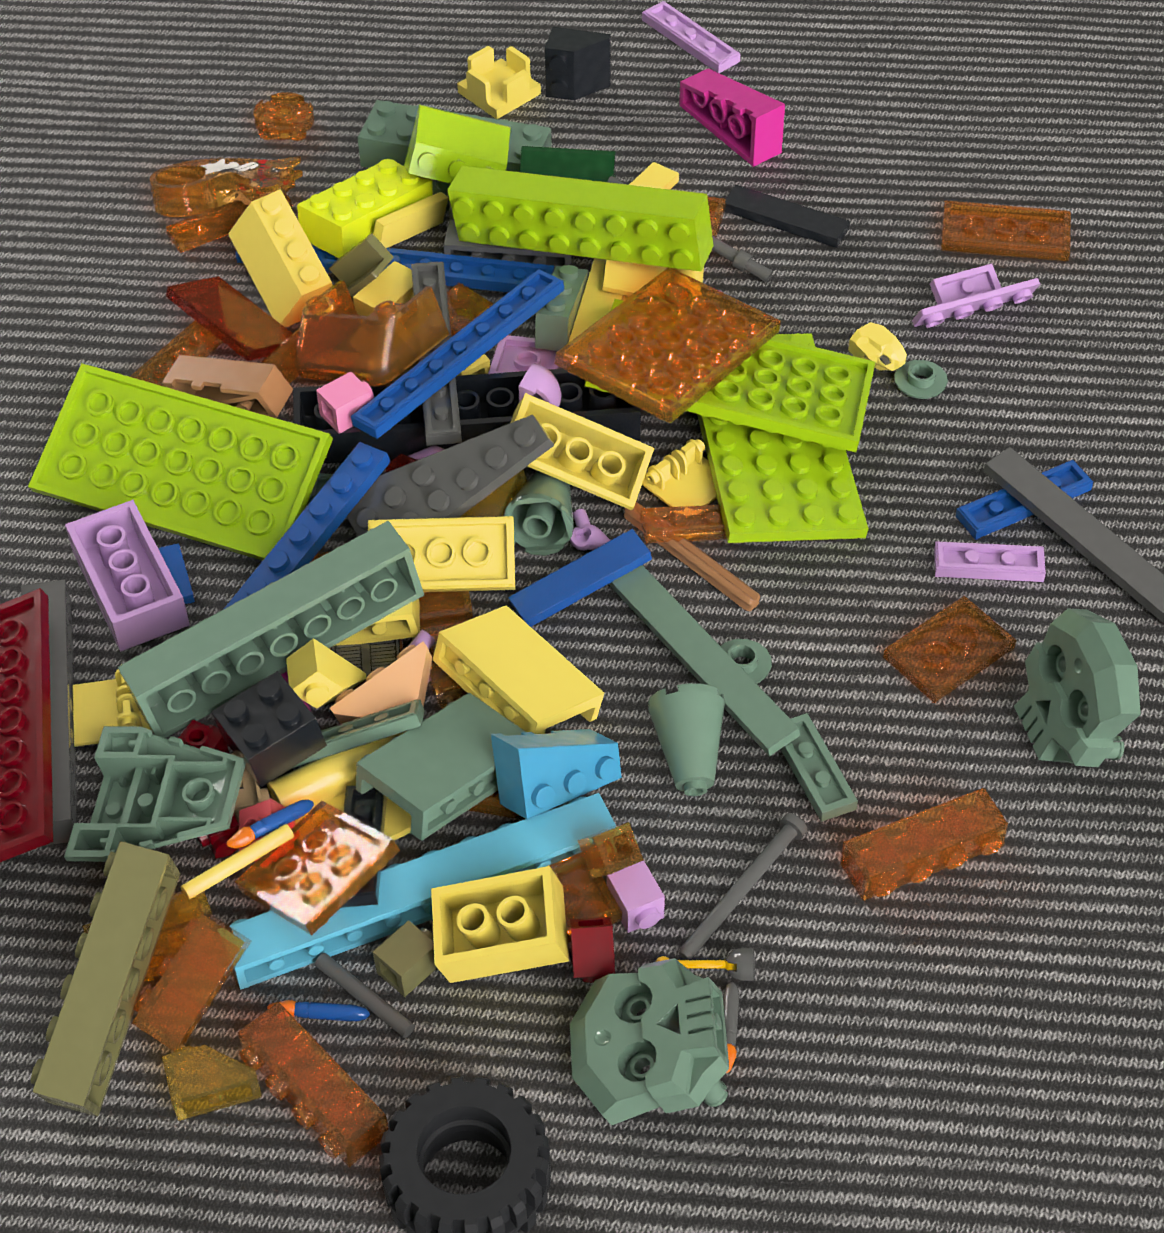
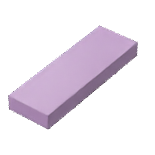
(989, 561)

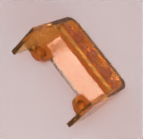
(372, 346)

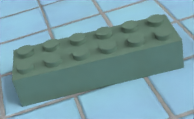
(391, 126)

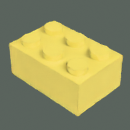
(499, 924)

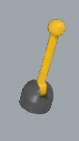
(739, 964)

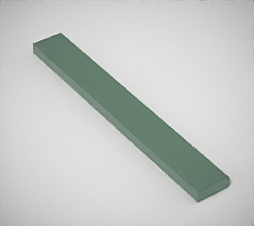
(706, 659)

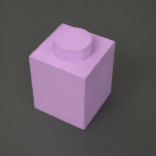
(637, 896)

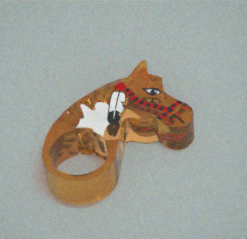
(214, 182)

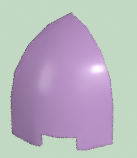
(541, 384)

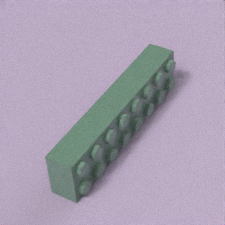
(256, 634)

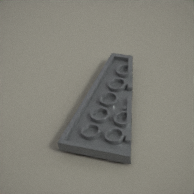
(453, 478)

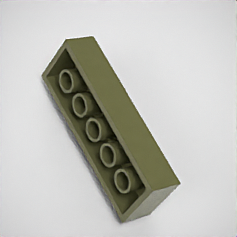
(106, 979)

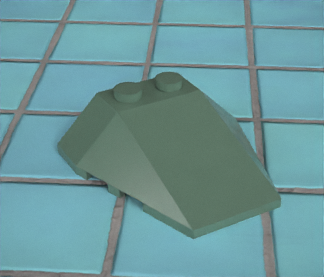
(155, 793)

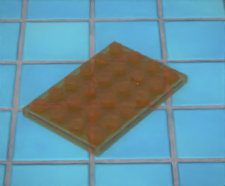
(668, 344)

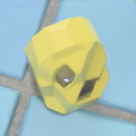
(878, 345)

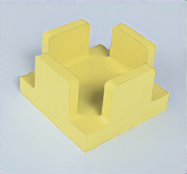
(500, 84)

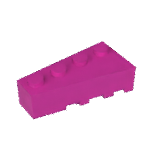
(735, 114)

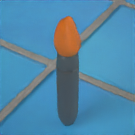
(731, 1009)

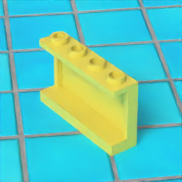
(516, 671)

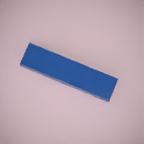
(1002, 509)
(580, 578)

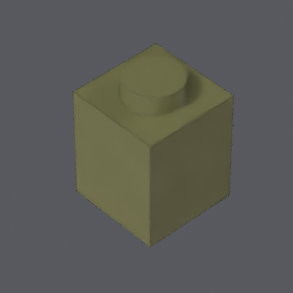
(406, 958)

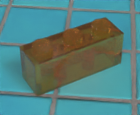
(190, 981)

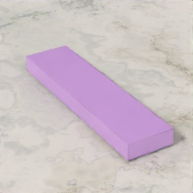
(691, 37)

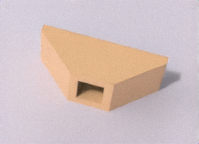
(388, 687)

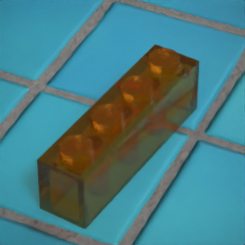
(923, 844)
(313, 1084)

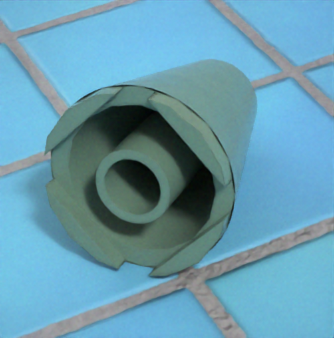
(542, 515)
(689, 734)

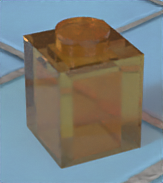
(610, 850)

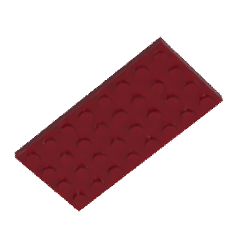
(25, 725)

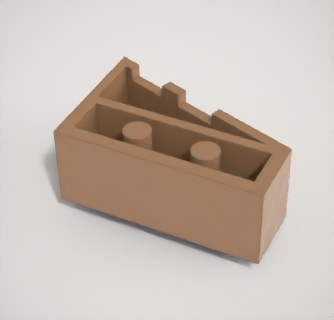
(231, 382)

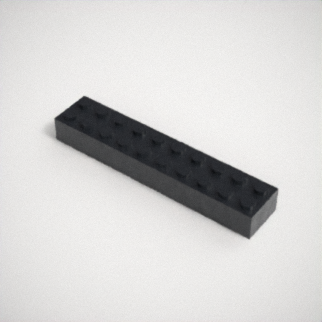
(483, 405)

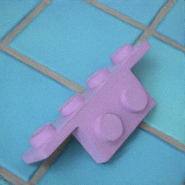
(970, 291)

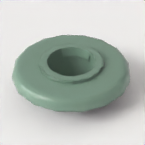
(921, 388)
(760, 657)

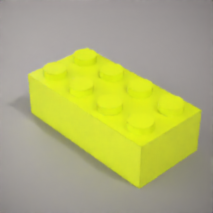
(349, 209)

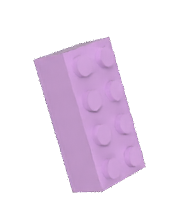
(127, 575)

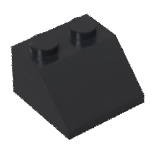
(576, 63)

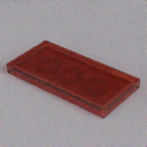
(229, 316)

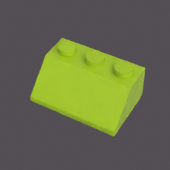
(449, 140)

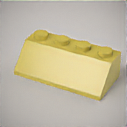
(279, 257)
(588, 453)

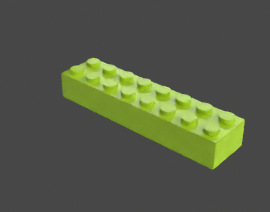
(582, 217)

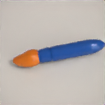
(247, 835)
(324, 1011)

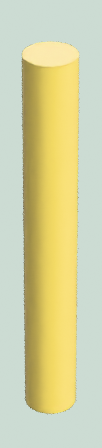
(237, 861)

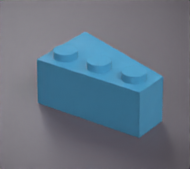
(552, 768)

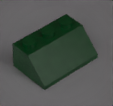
(568, 163)

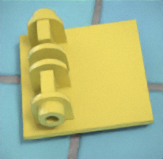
(682, 477)
(103, 705)

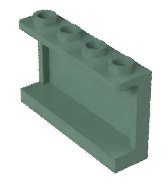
(439, 766)

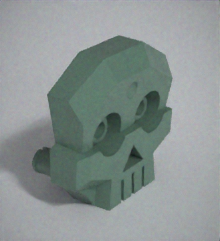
(1079, 691)
(676, 1035)

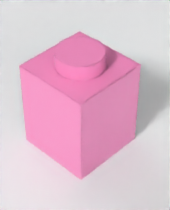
(342, 399)

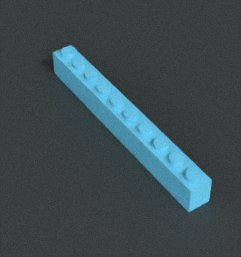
(406, 889)

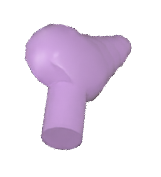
(586, 535)

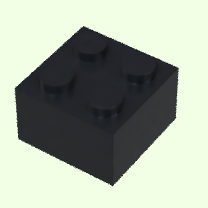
(269, 728)

